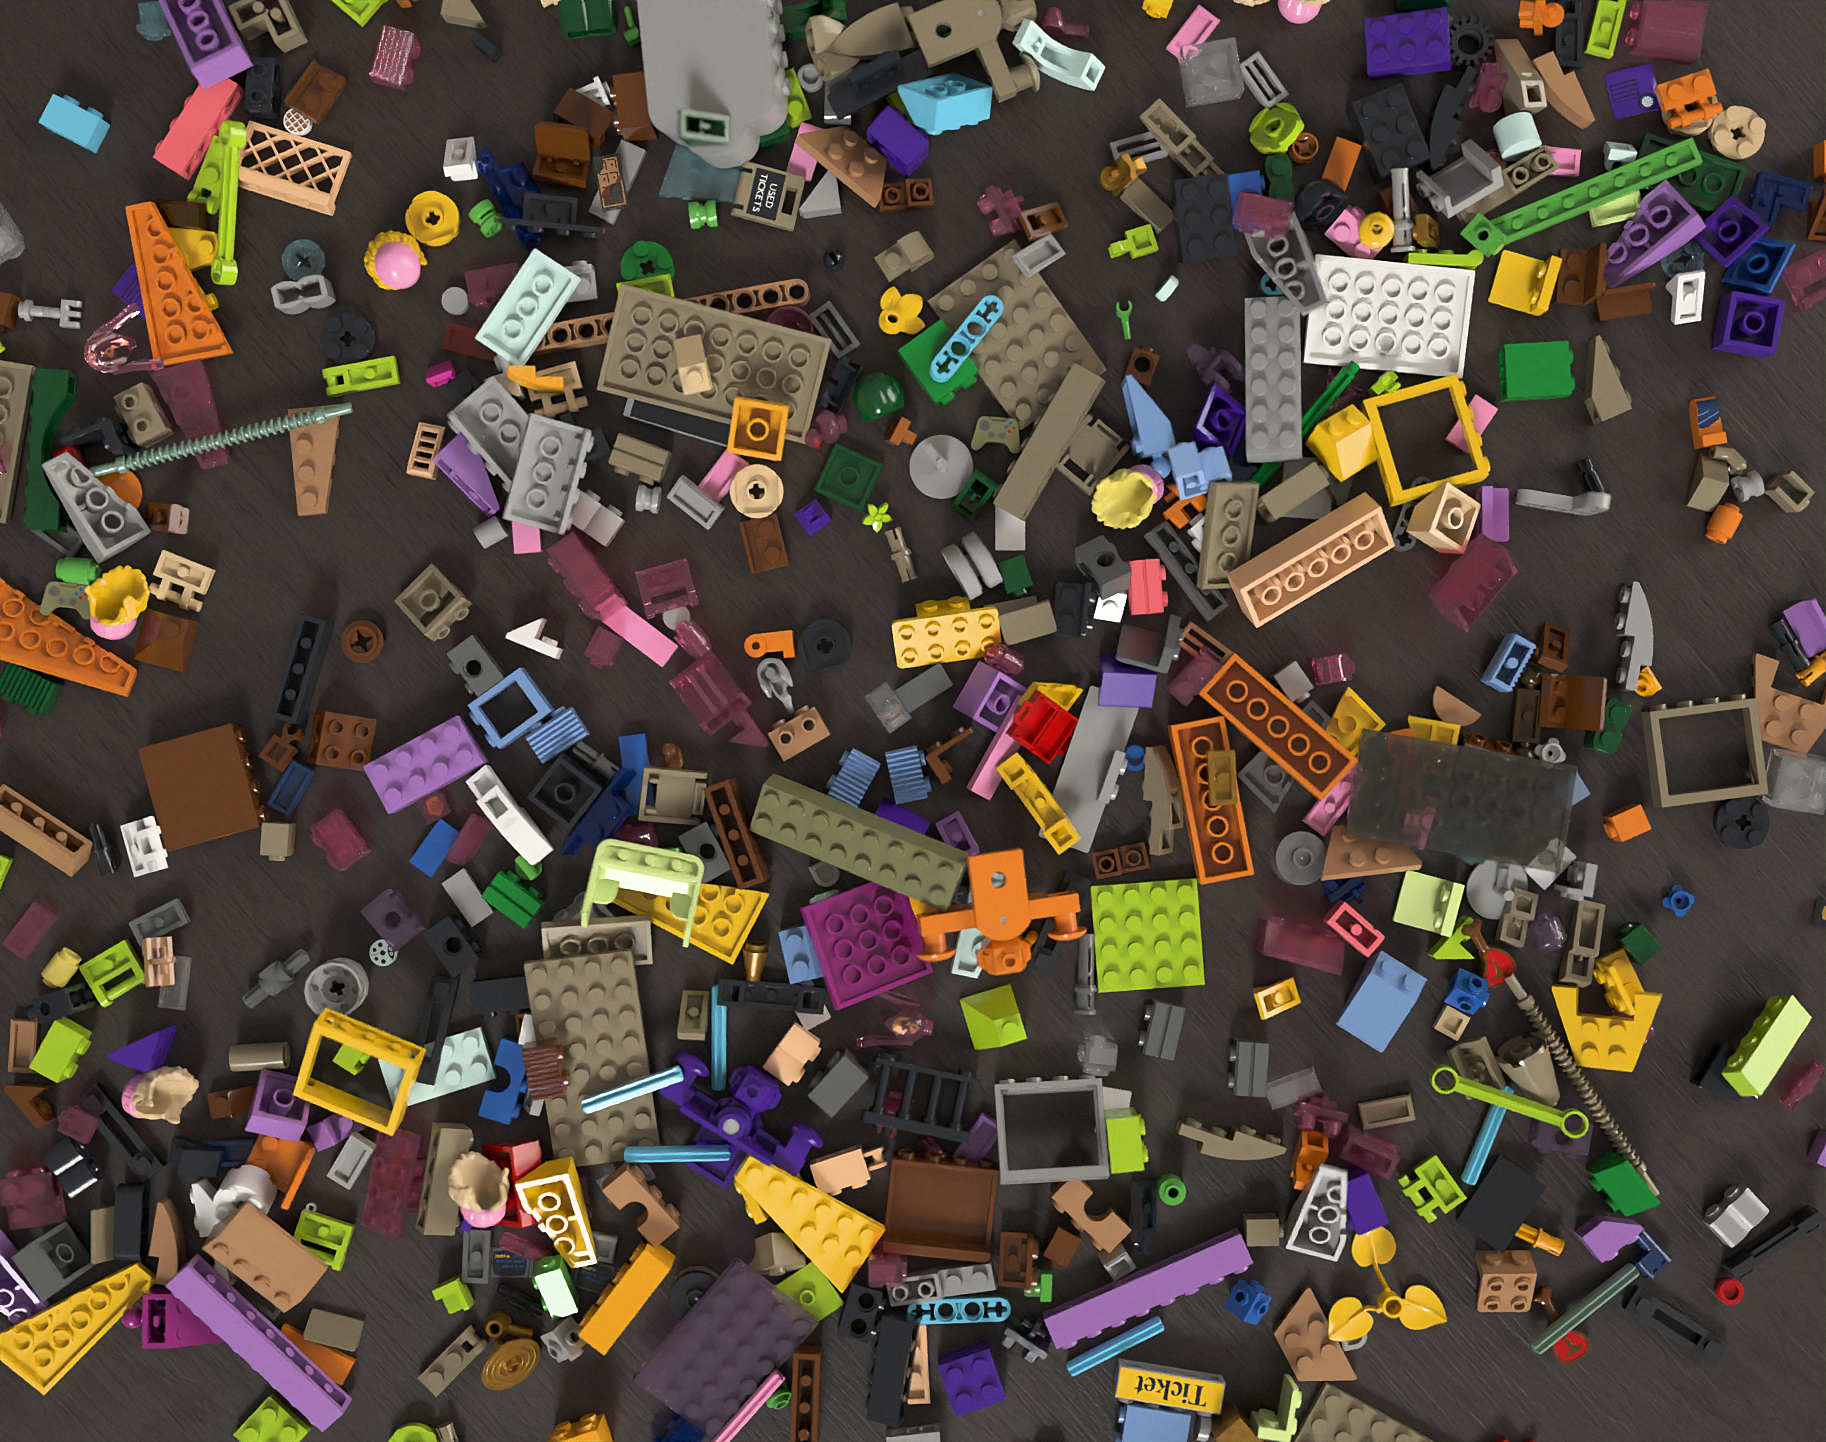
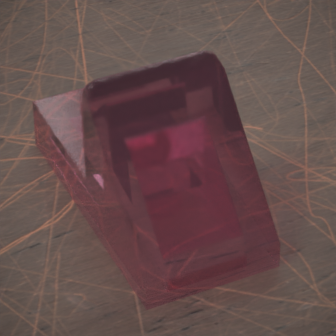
(751, 734)

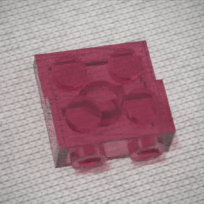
(32, 1198)

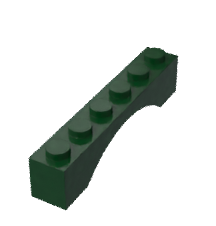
(53, 396)

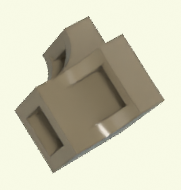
(776, 1255)

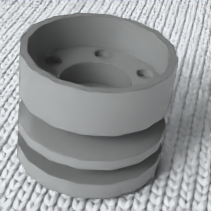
(321, 991)

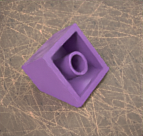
(988, 696)
(276, 1109)

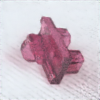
(1488, 88)
(995, 201)
(1332, 1119)

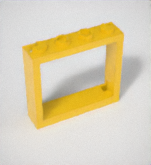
(1385, 461)
(371, 1042)

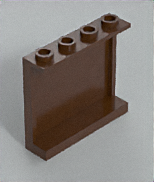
(203, 786)
(934, 1216)

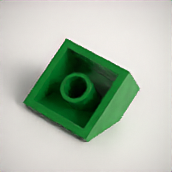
(1620, 1184)

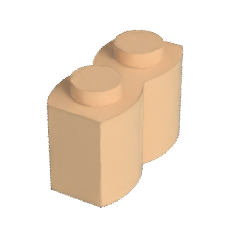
(792, 1054)

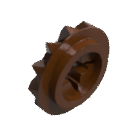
(351, 636)

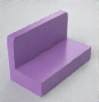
(1494, 513)
(1808, 624)

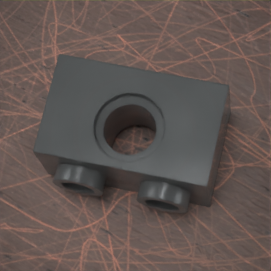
(1103, 567)
(464, 655)
(693, 842)

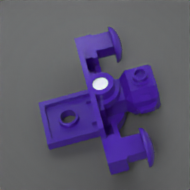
(738, 1120)

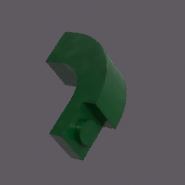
(795, 17)

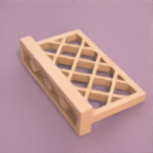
(287, 190)

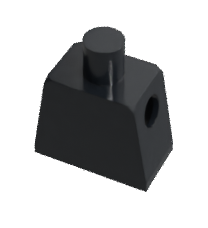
(59, 1003)
(1709, 1072)

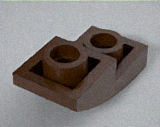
(906, 195)
(1121, 860)

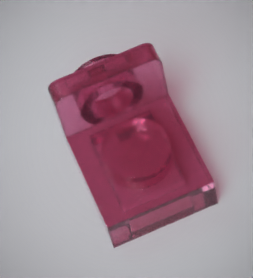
(78, 1124)

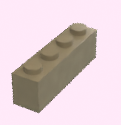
(437, 1210)

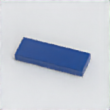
(635, 756)

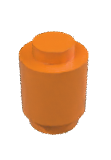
(1723, 523)

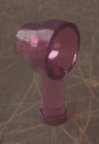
(1054, 25)

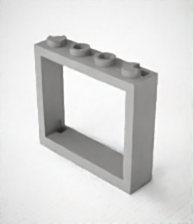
(1059, 1084)

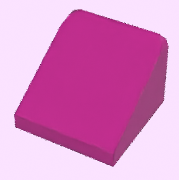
(440, 374)

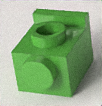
(1476, 227)

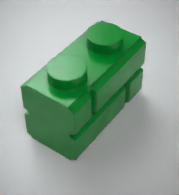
(514, 898)

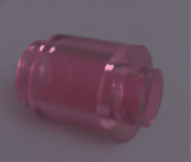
(692, 639)
(1004, 659)

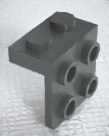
(1150, 648)

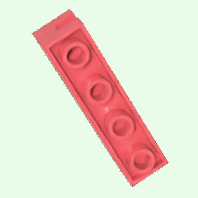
(196, 125)

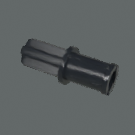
(101, 849)

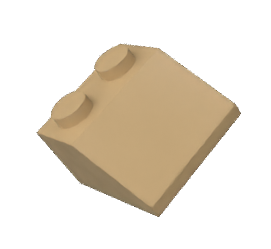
(1444, 519)

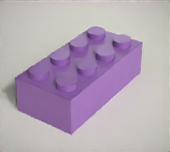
(206, 39)
(425, 764)

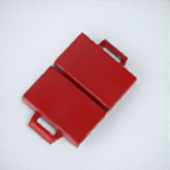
(1043, 727)

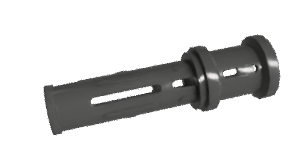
(1085, 986)

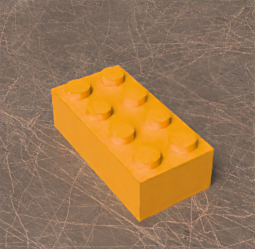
(623, 1300)

